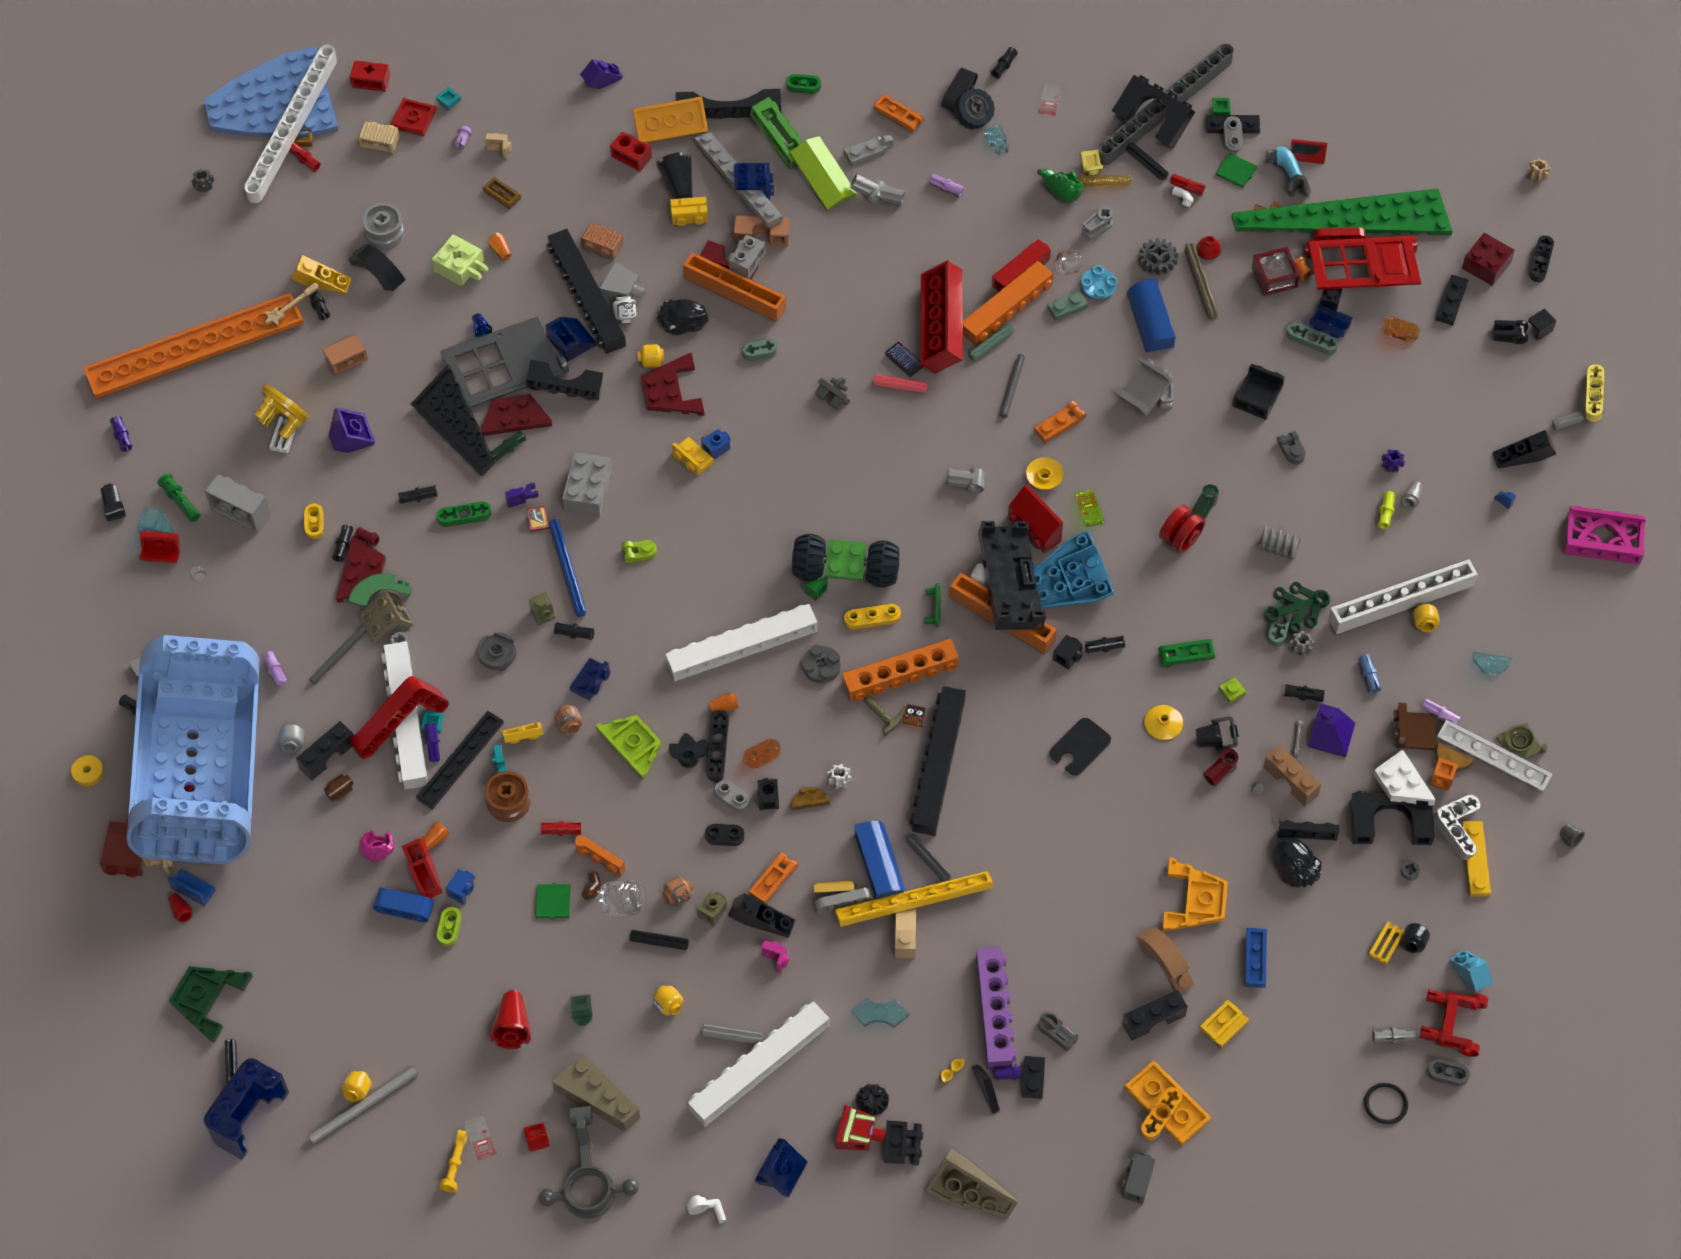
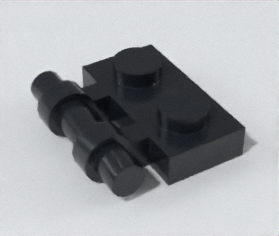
(896, 1143)

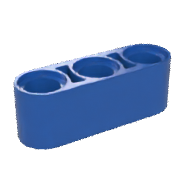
(403, 905)

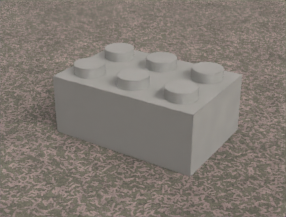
(587, 484)
(238, 503)

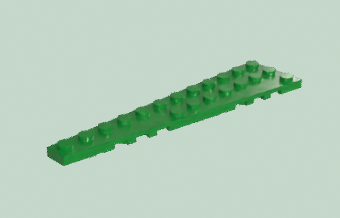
(1396, 213)

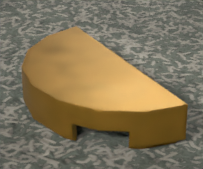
(1451, 755)
(809, 797)

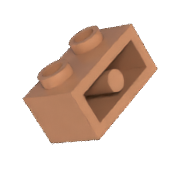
(345, 354)

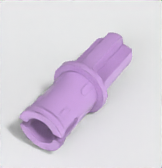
(946, 184)
(274, 668)
(1439, 712)

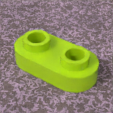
(449, 928)

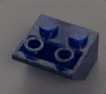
(569, 337)

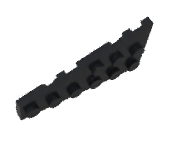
(449, 413)

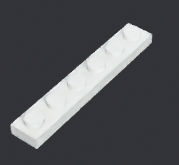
(1494, 755)

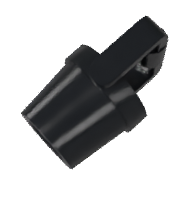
(1211, 734)

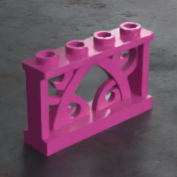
(1615, 521)

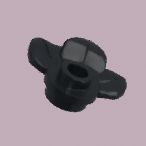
(688, 749)

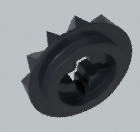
(867, 1106)

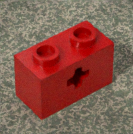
(370, 76)

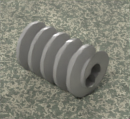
(1280, 543)

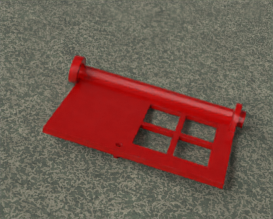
(1389, 262)

